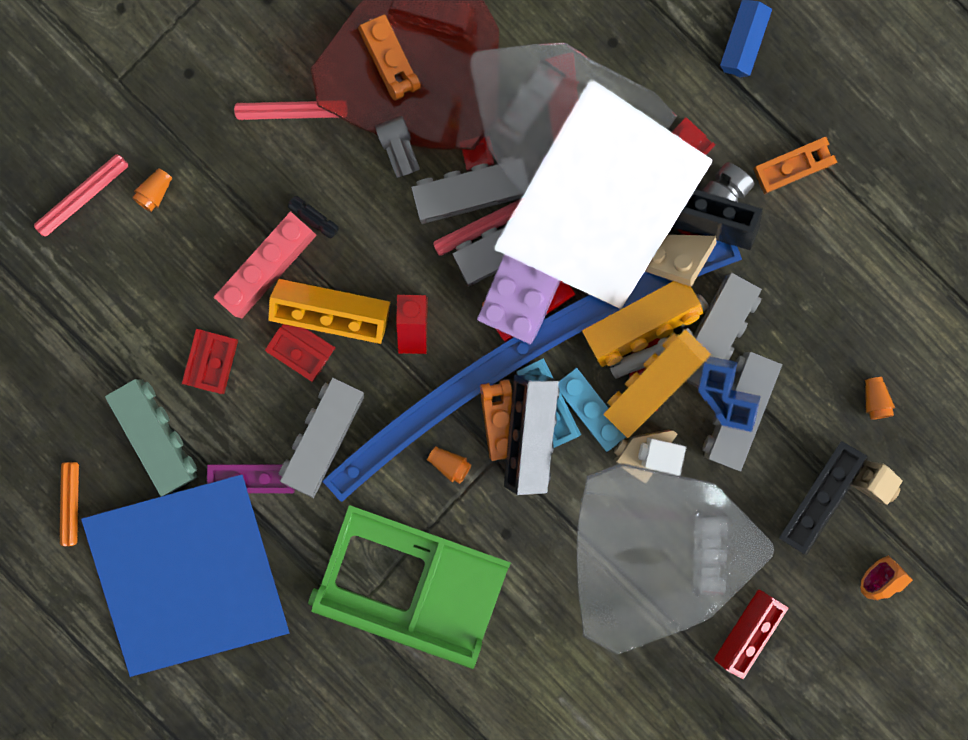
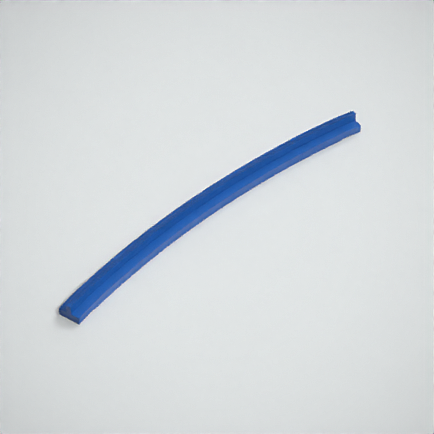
(489, 370)

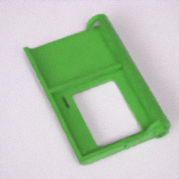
(449, 602)

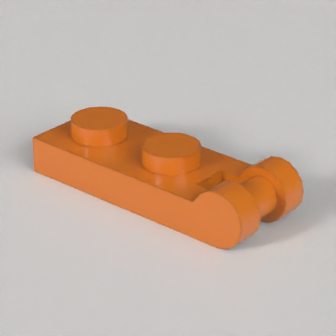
(388, 56)
(794, 165)
(497, 417)

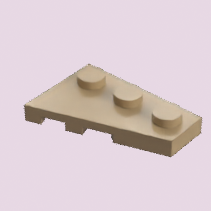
(681, 257)

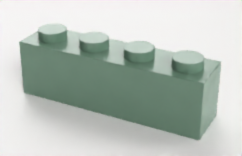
(152, 436)

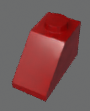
(412, 324)

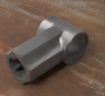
(396, 140)

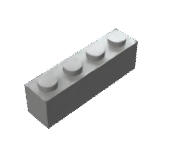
(463, 192)
(480, 258)
(725, 319)
(753, 376)
(322, 437)

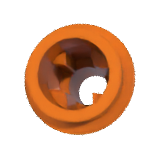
(152, 190)
(878, 400)
(449, 464)

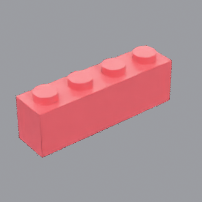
(265, 266)

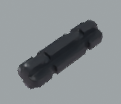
(313, 217)

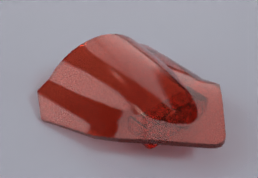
(438, 44)

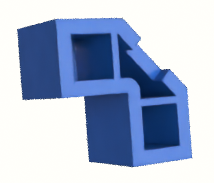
(731, 407)

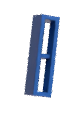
(745, 38)

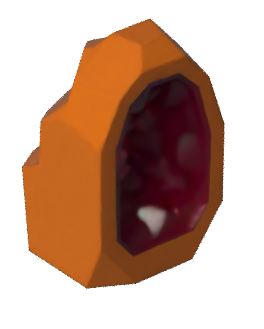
(884, 579)

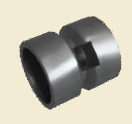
(730, 183)

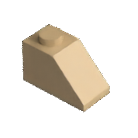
(628, 451)
(878, 482)

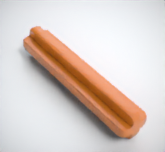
(69, 503)

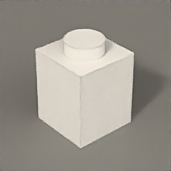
(662, 456)

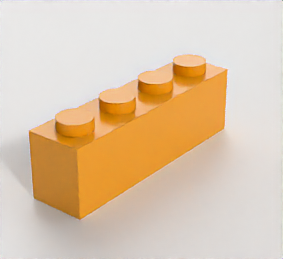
(329, 311)
(642, 322)
(657, 383)

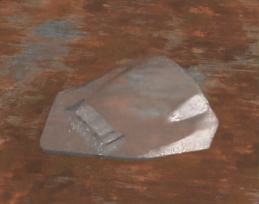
(531, 95)
(658, 554)

